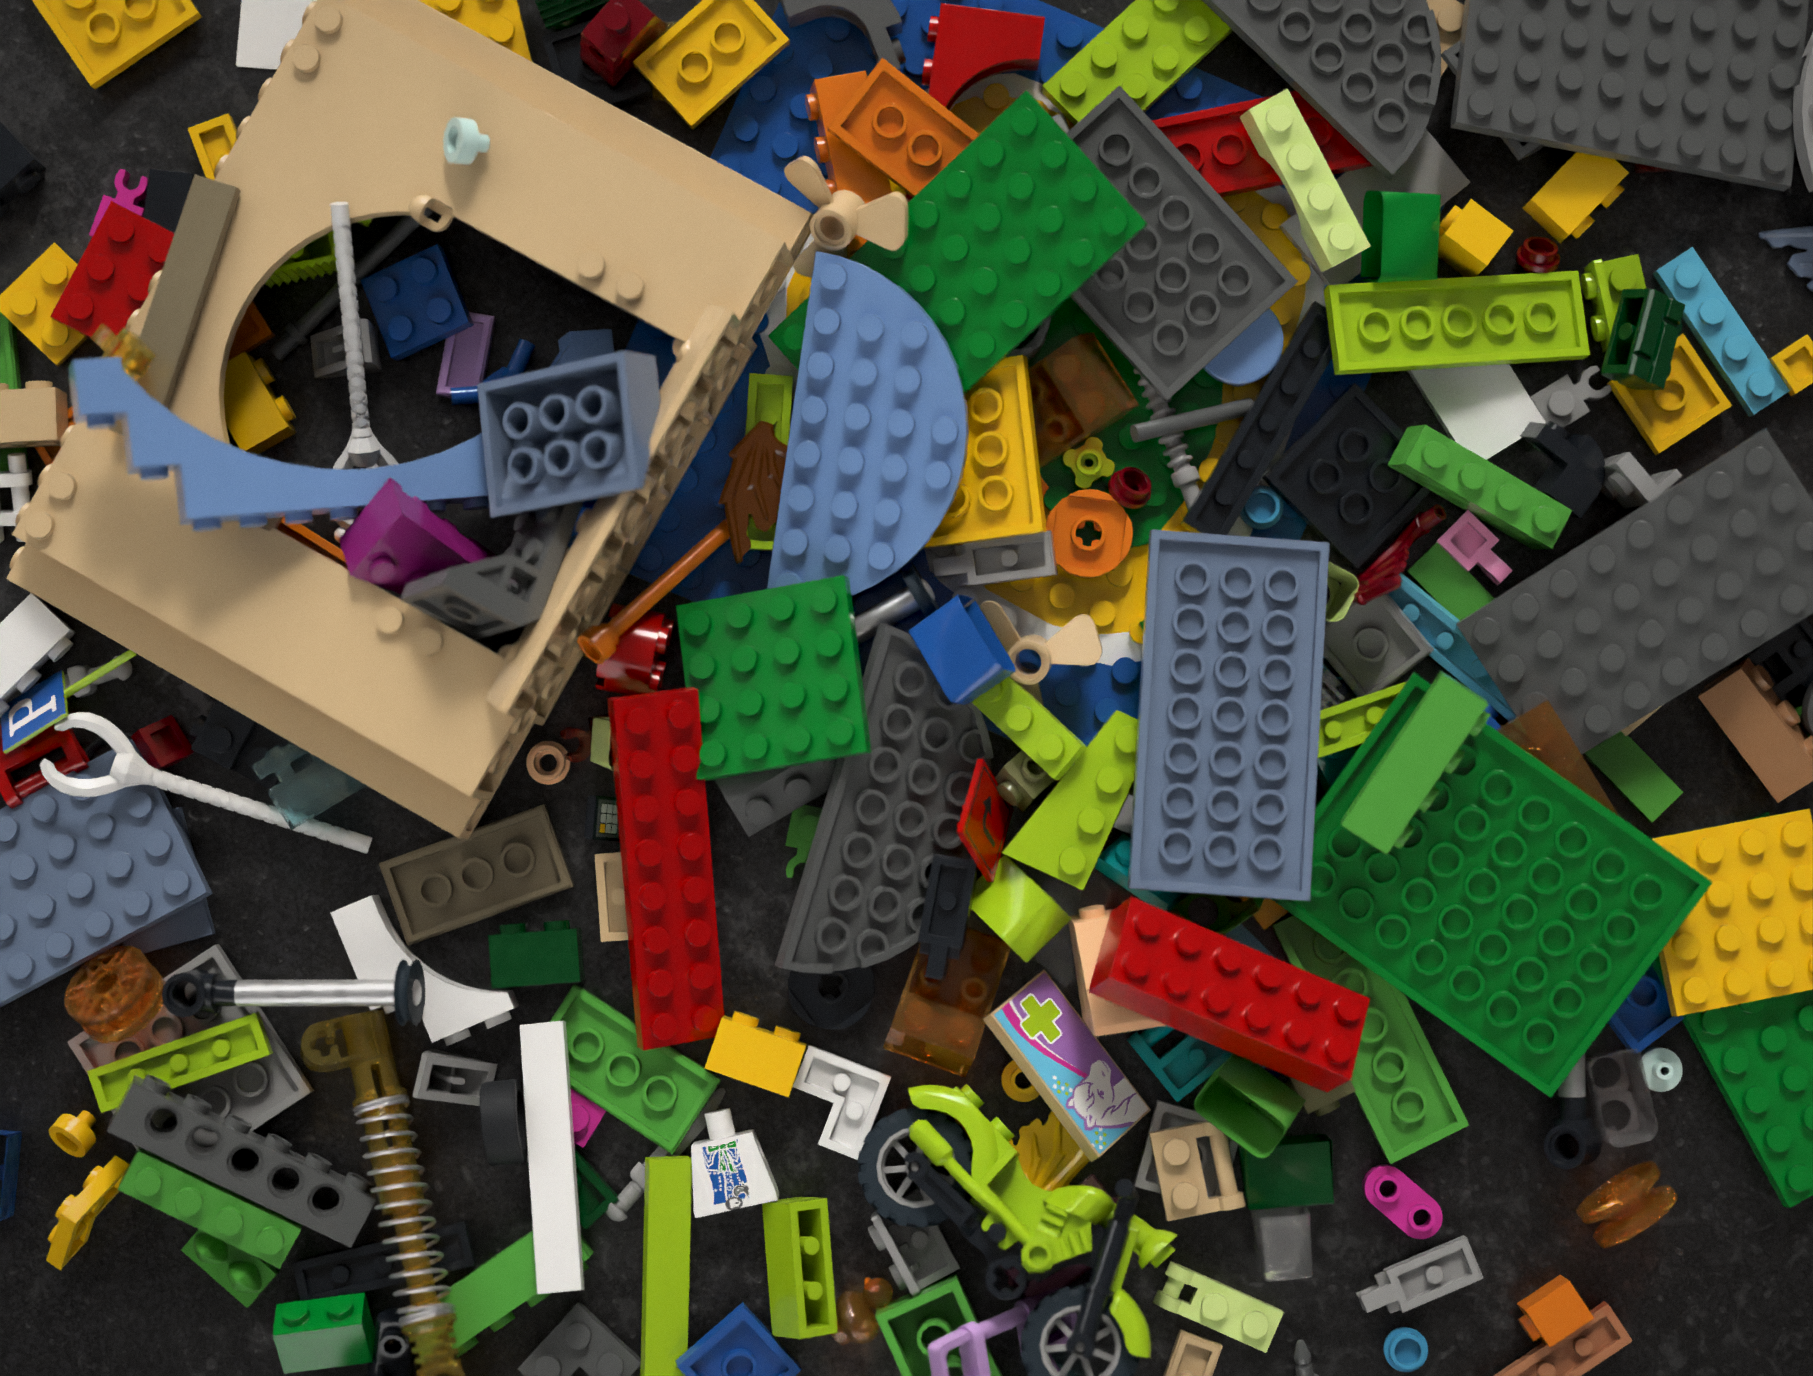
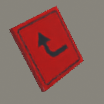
(984, 821)

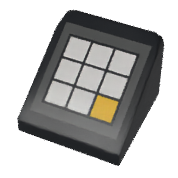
(601, 819)

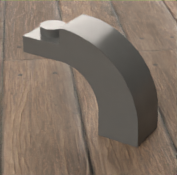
(874, 18)

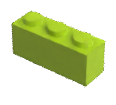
(799, 1267)

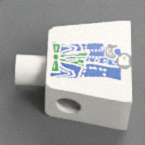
(729, 1168)

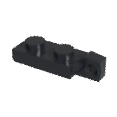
(946, 912)

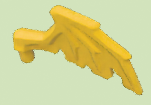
(1047, 1153)

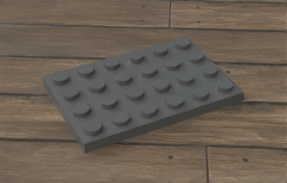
(1190, 273)

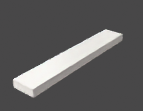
(551, 1157)

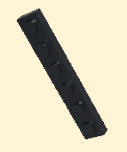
(1263, 427)

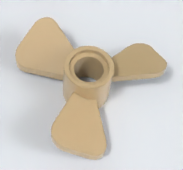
(879, 221)
(1072, 645)

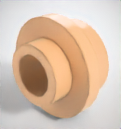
(534, 763)

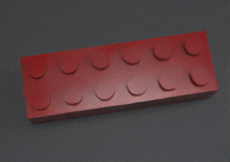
(1229, 995)

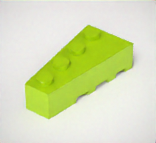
(1080, 810)

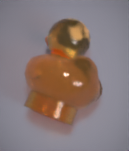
(855, 1313)

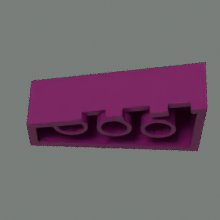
(404, 541)

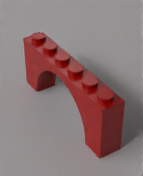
(975, 46)

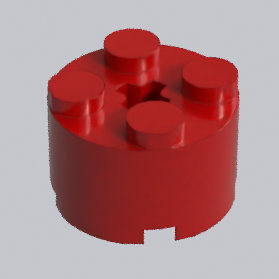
(636, 662)

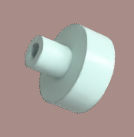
(463, 141)
(1656, 1058)

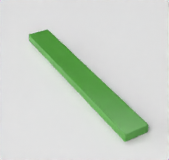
(1615, 758)

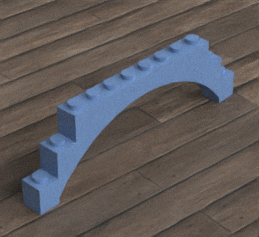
(228, 484)

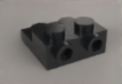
(234, 741)

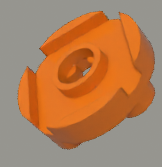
(1108, 518)

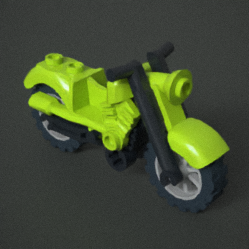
(1019, 1225)

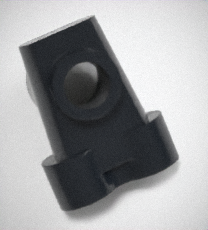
(392, 1348)

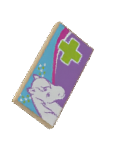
(1067, 1065)

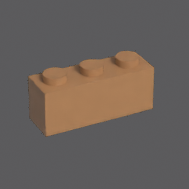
(1761, 728)

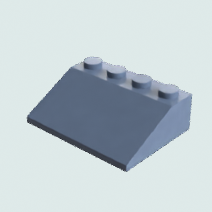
(568, 432)

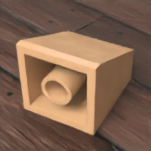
(1098, 1014)

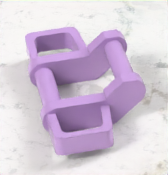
(972, 1338)

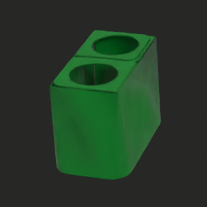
(1401, 235)

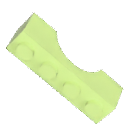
(1293, 153)

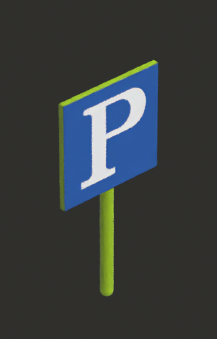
(46, 704)

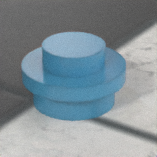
(1262, 508)
(1405, 1349)

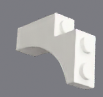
(448, 1006)

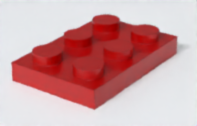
(113, 272)

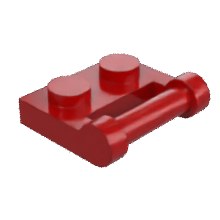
(34, 748)

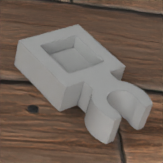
(1564, 401)

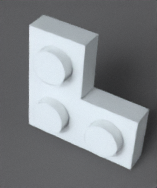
(854, 1094)

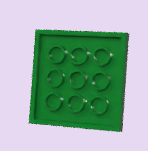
(775, 677)

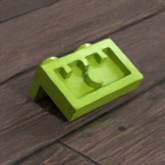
(1604, 285)

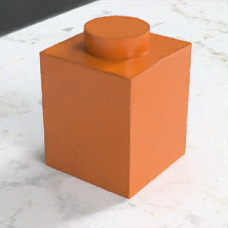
(1553, 1312)

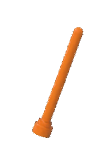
(600, 641)

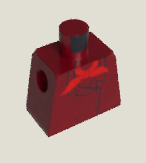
(620, 35)

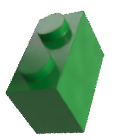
(324, 1333)

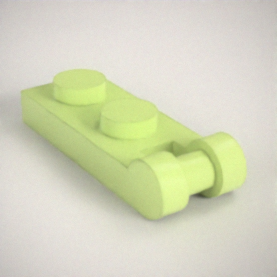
(1220, 1307)

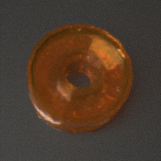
(115, 994)
(1627, 1204)

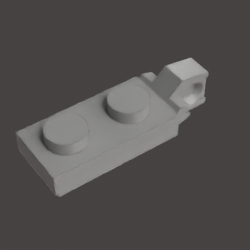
(1000, 560)
(1423, 1277)

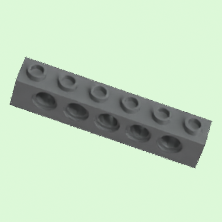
(338, 1220)

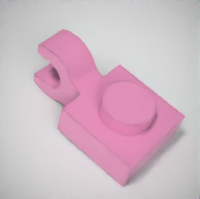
(1470, 544)

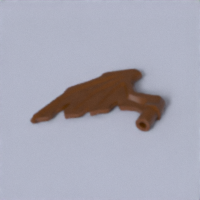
(753, 485)

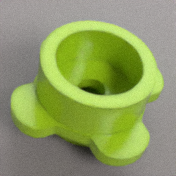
(1084, 474)

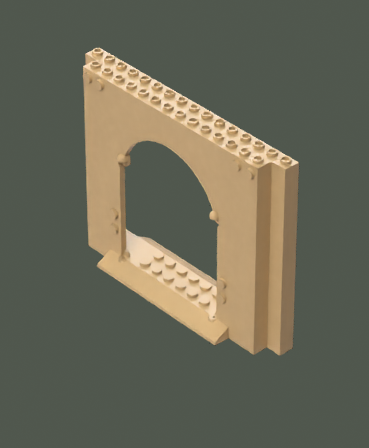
(564, 183)

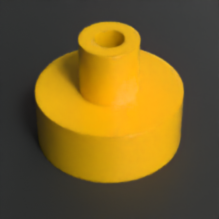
(74, 1133)

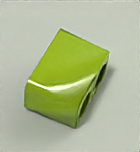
(1018, 909)

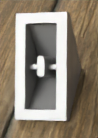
(329, 351)
(452, 1077)

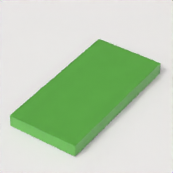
(648, 1090)

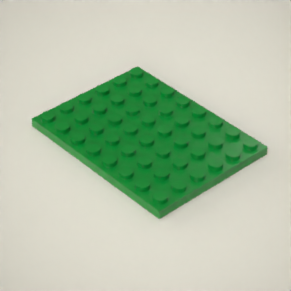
(1507, 907)

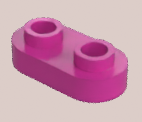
(1403, 1202)

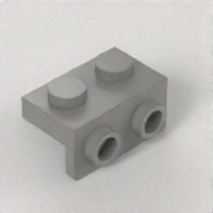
(1631, 484)
(918, 1253)

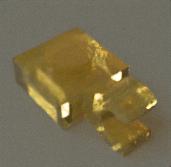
(129, 346)

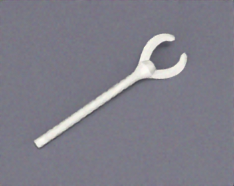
(363, 447)
(133, 770)

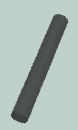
(1190, 420)

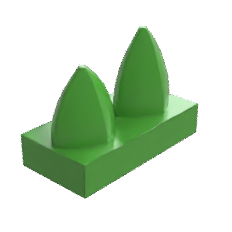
(232, 1268)

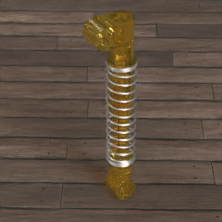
(396, 1179)

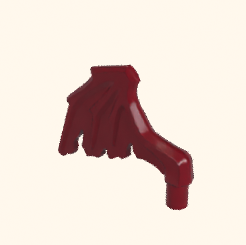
(1384, 572)

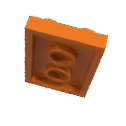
(900, 129)

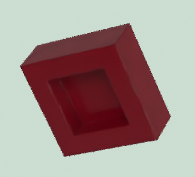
(162, 743)

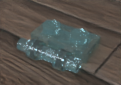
(308, 791)

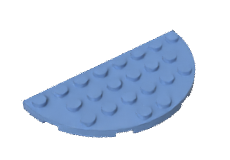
(870, 432)

